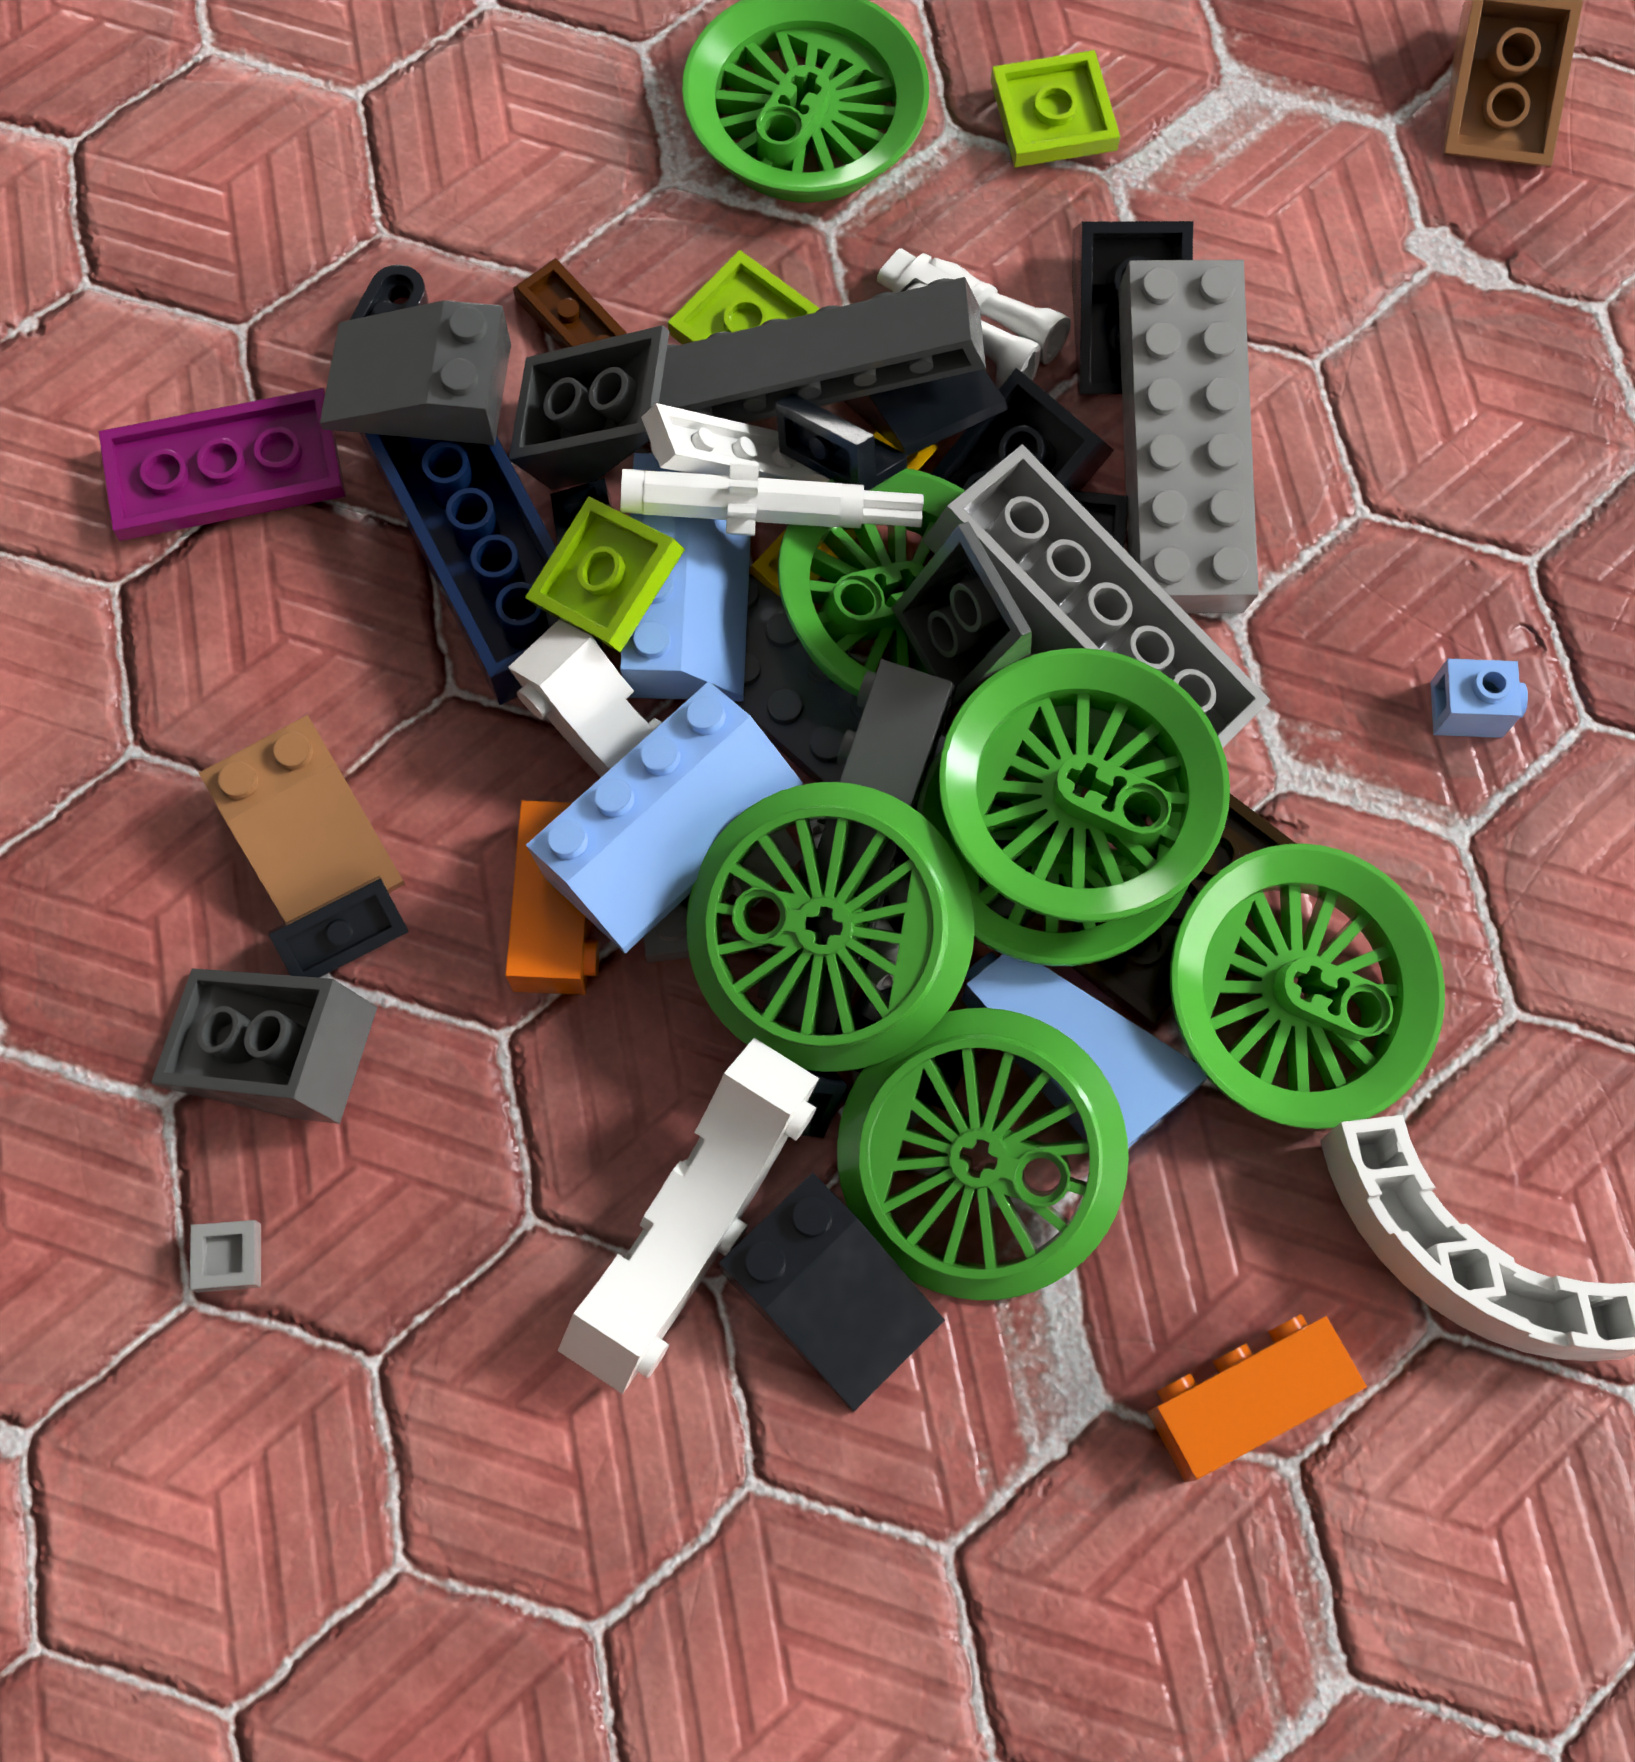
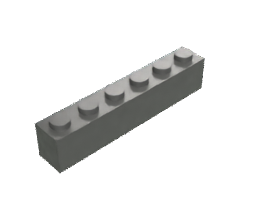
(829, 353)
(887, 753)

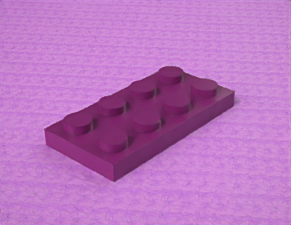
(219, 464)

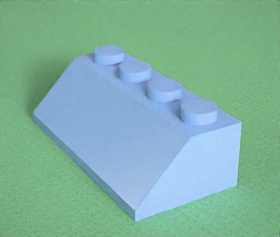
(699, 615)
(645, 826)

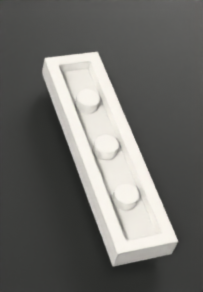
(708, 444)

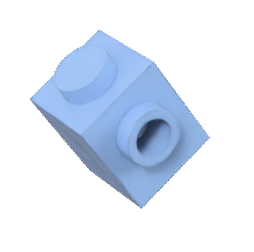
(1477, 698)

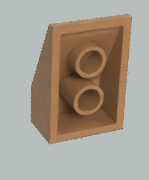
(1510, 79)
(298, 820)

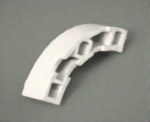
(586, 701)
(691, 1218)
(1456, 1266)

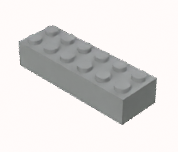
(1189, 431)
(1088, 590)

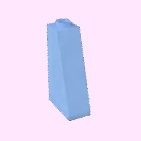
(1141, 1069)

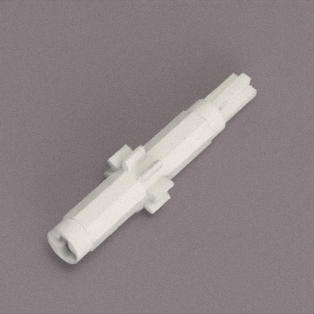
(749, 499)

